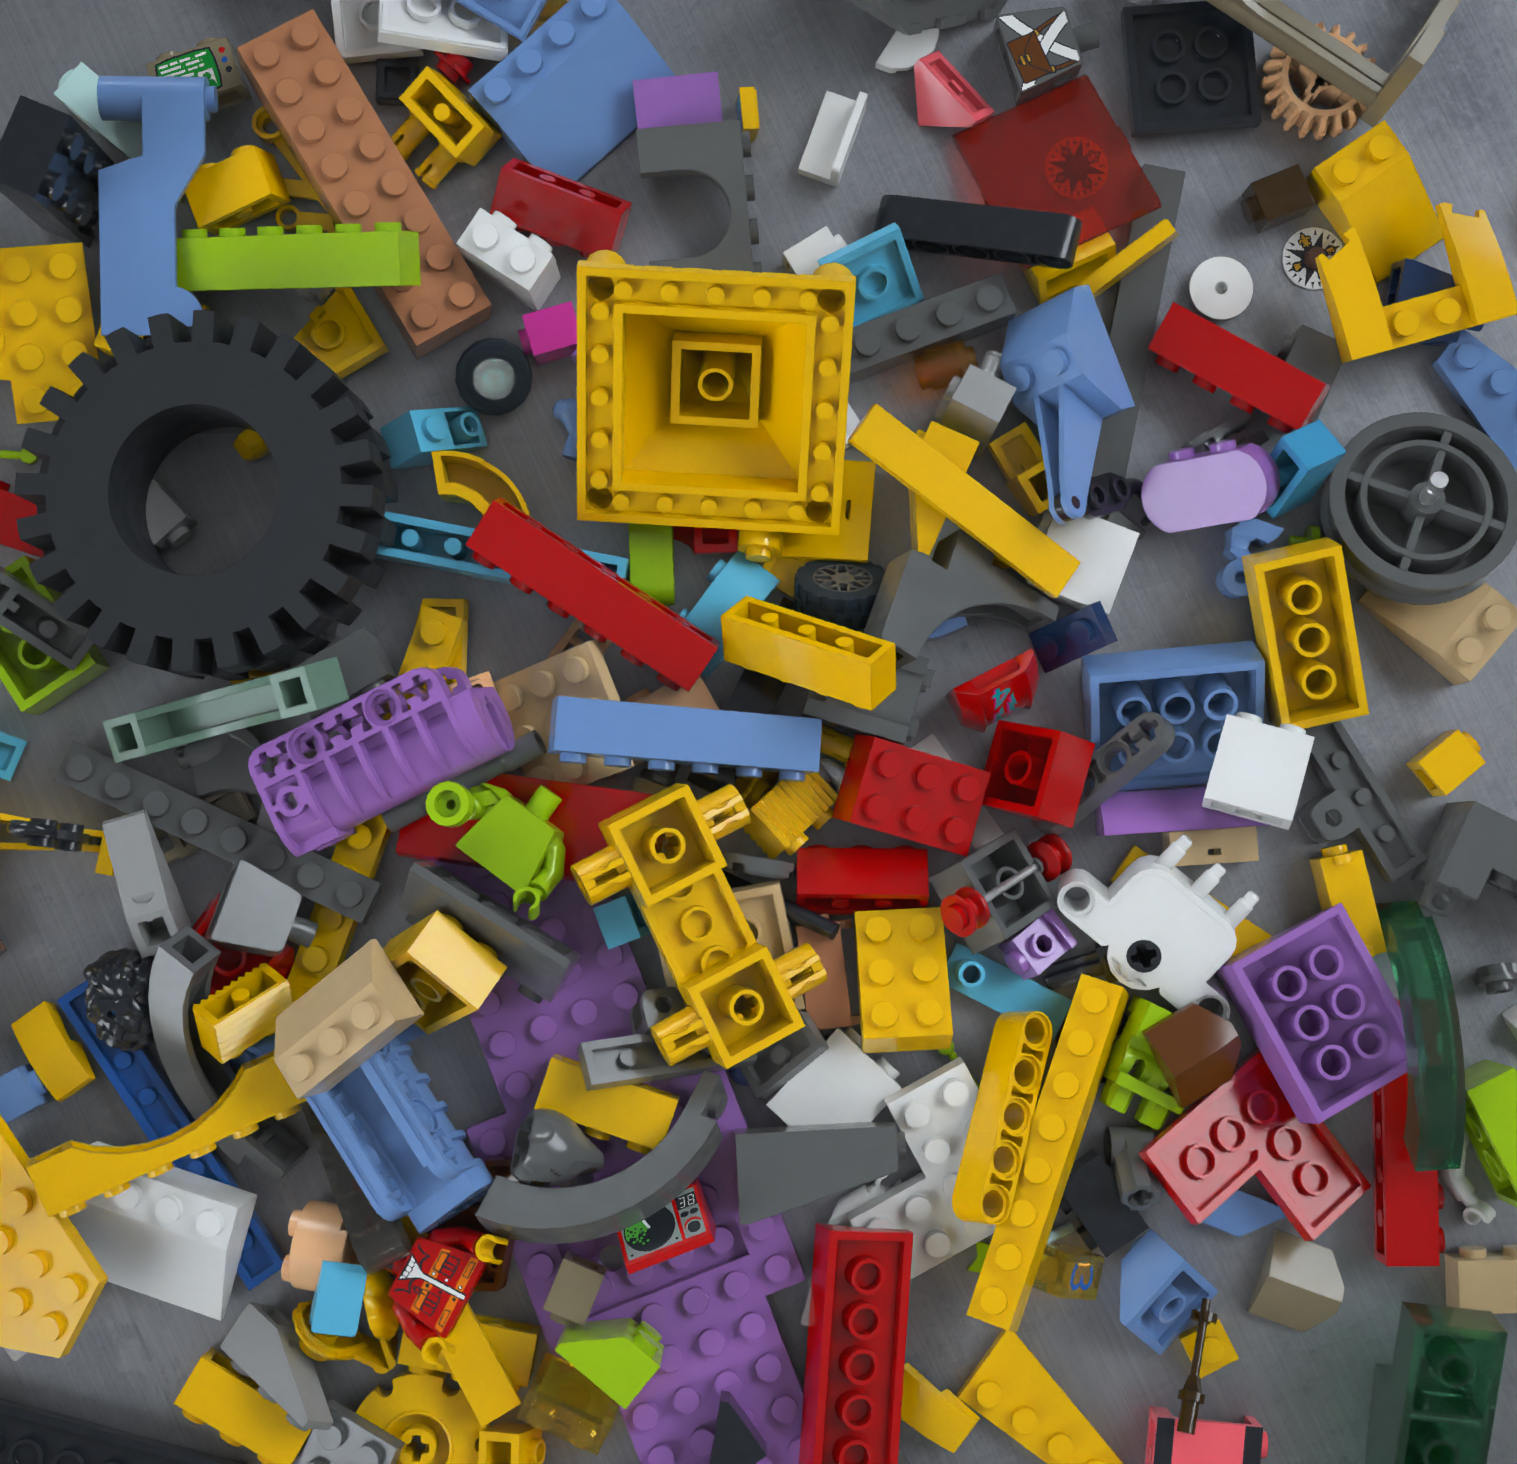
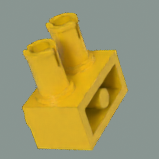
(455, 122)

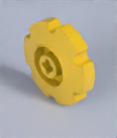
(427, 1409)

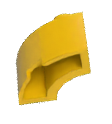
(473, 482)

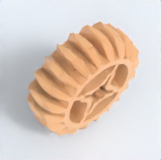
(1298, 110)

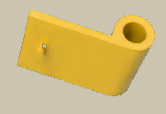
(854, 532)

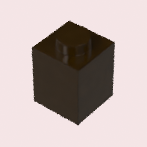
(1276, 199)

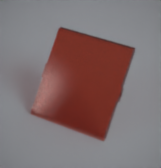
(1059, 158)

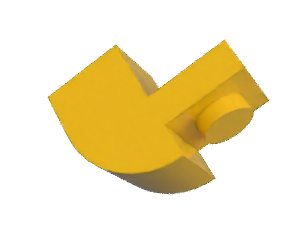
(1023, 466)

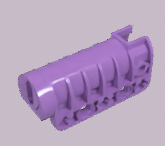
(382, 765)

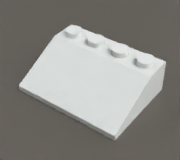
(171, 1237)

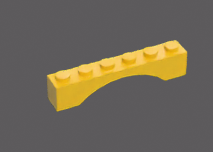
(80, 1171)

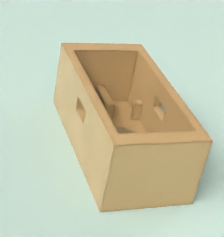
(1227, 845)

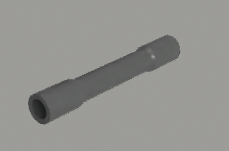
(525, 750)

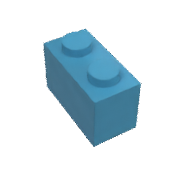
(1303, 464)

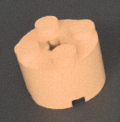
(317, 1236)

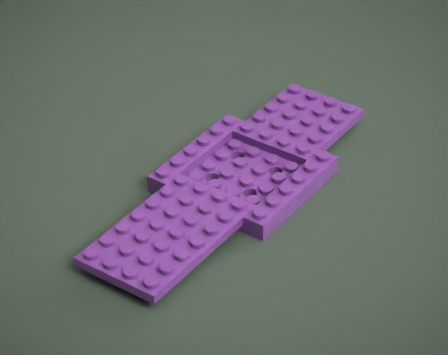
(702, 1302)

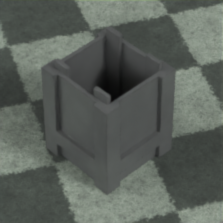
(889, 720)

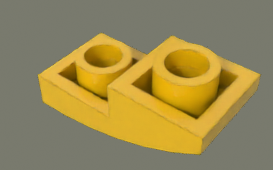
(52, 1054)
(935, 1413)

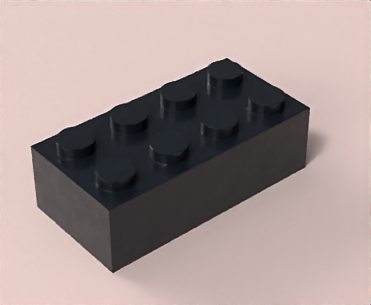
(52, 170)

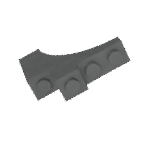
(955, 583)

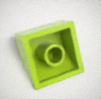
(613, 1355)

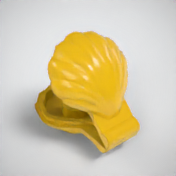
(382, 1323)

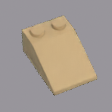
(1451, 635)

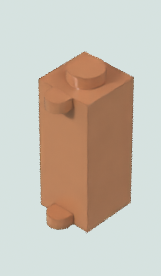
(830, 1001)

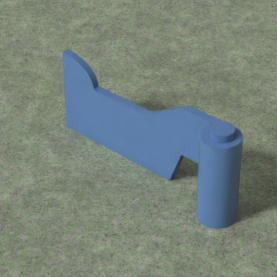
(142, 196)

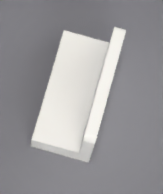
(832, 138)

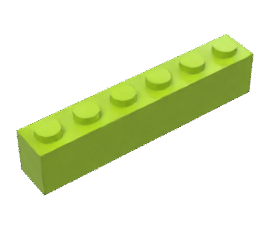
(298, 259)

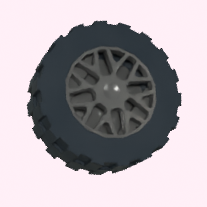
(837, 591)

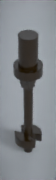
(1191, 1393)

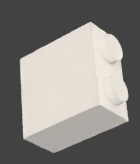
(509, 259)
(1103, 555)
(1258, 770)

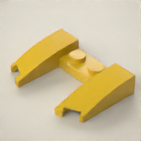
(1479, 296)

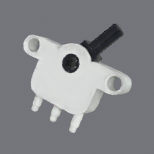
(1165, 912)

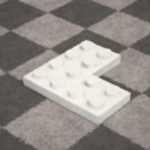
(936, 1123)

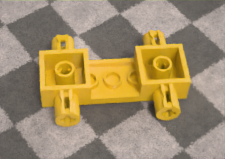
(700, 925)

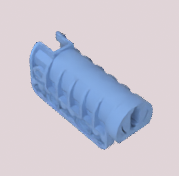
(401, 1141)

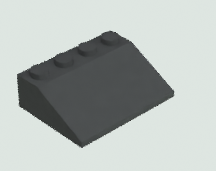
(529, 953)

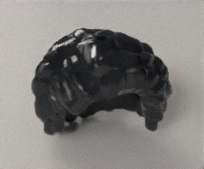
(120, 985)

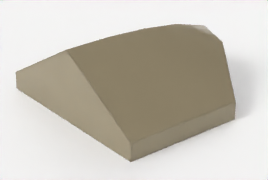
(1297, 1283)

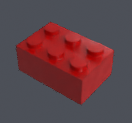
(911, 794)

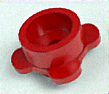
(453, 66)

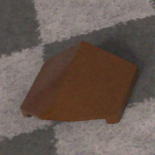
(1194, 1051)

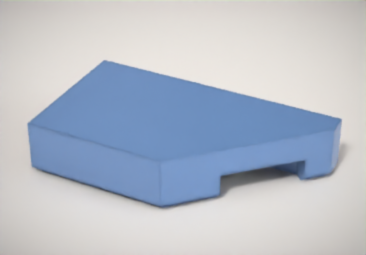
(1244, 1214)

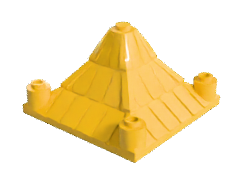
(712, 395)

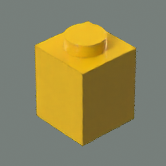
(1447, 762)

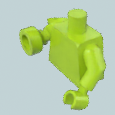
(509, 838)

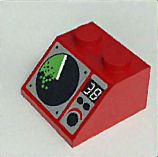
(669, 1232)

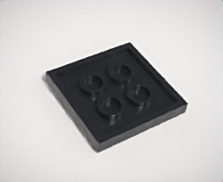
(1188, 70)

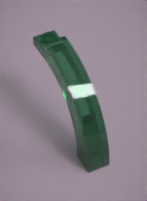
(1432, 1037)

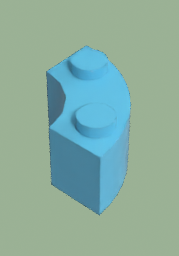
(728, 586)

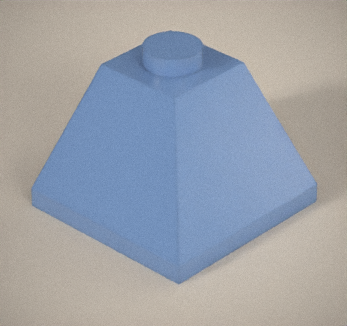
(1159, 1291)

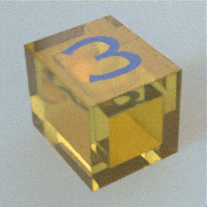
(1069, 1272)

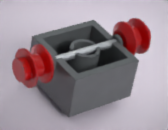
(1000, 887)

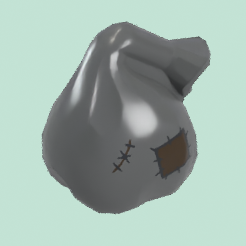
(552, 1151)

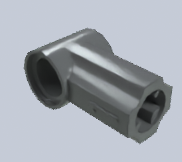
(1135, 1181)

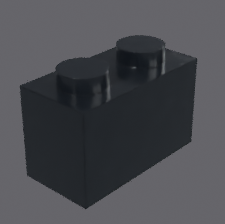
(1097, 1205)

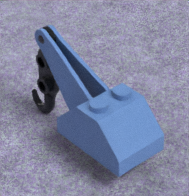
(1067, 387)

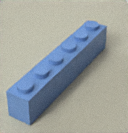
(684, 736)

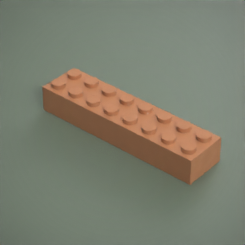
(361, 174)

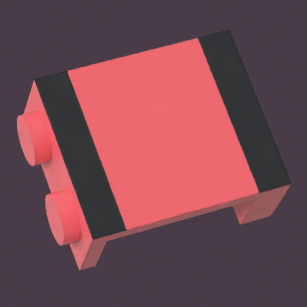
(1212, 1444)

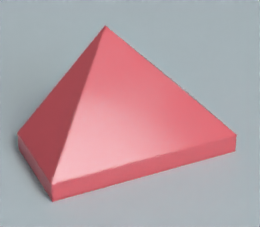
(946, 96)

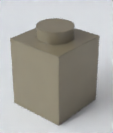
(574, 1290)

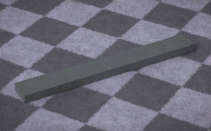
(1135, 321)

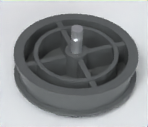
(1421, 508)

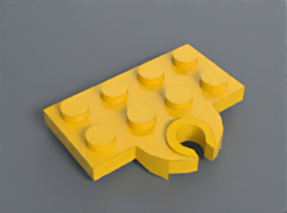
(43, 323)

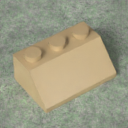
(342, 1021)

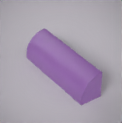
(1161, 812)

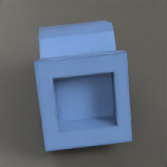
(1231, 577)

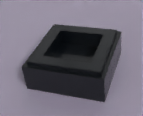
(393, 78)

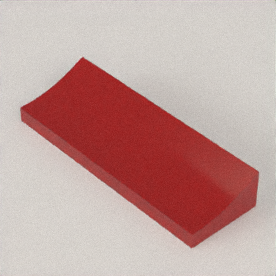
(576, 816)
(856, 1345)

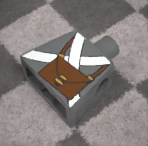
(1041, 49)

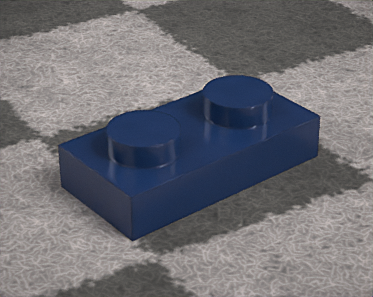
(1072, 637)

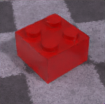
(1037, 772)

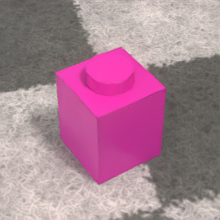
(550, 333)

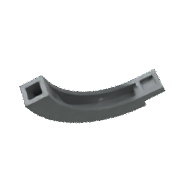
(178, 981)
(620, 1200)

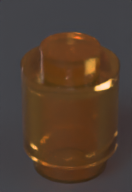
(940, 364)

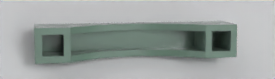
(227, 709)

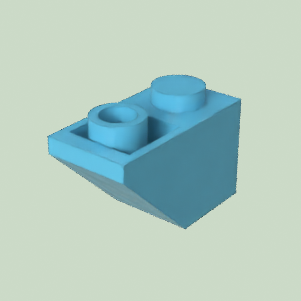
(428, 430)

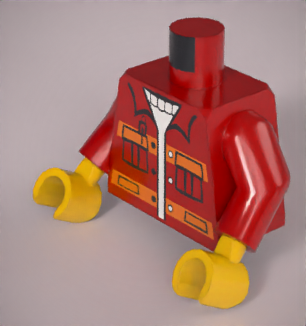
(438, 1283)

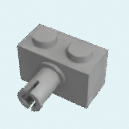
(976, 401)

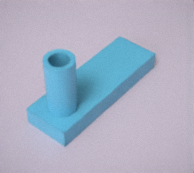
(1001, 987)

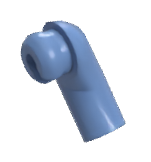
(566, 412)

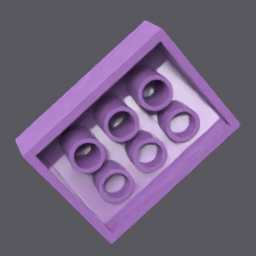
(1319, 1013)

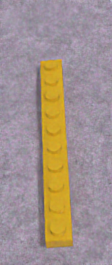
(433, 647)

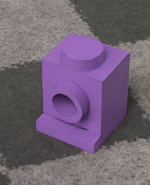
(1048, 935)

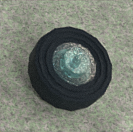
(493, 376)

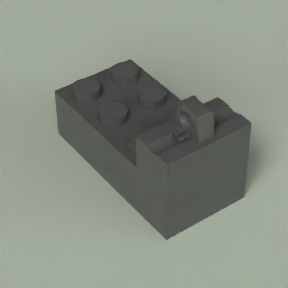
(1465, 853)

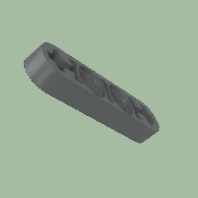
(1109, 782)

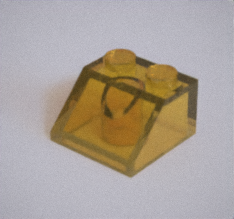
(568, 1405)

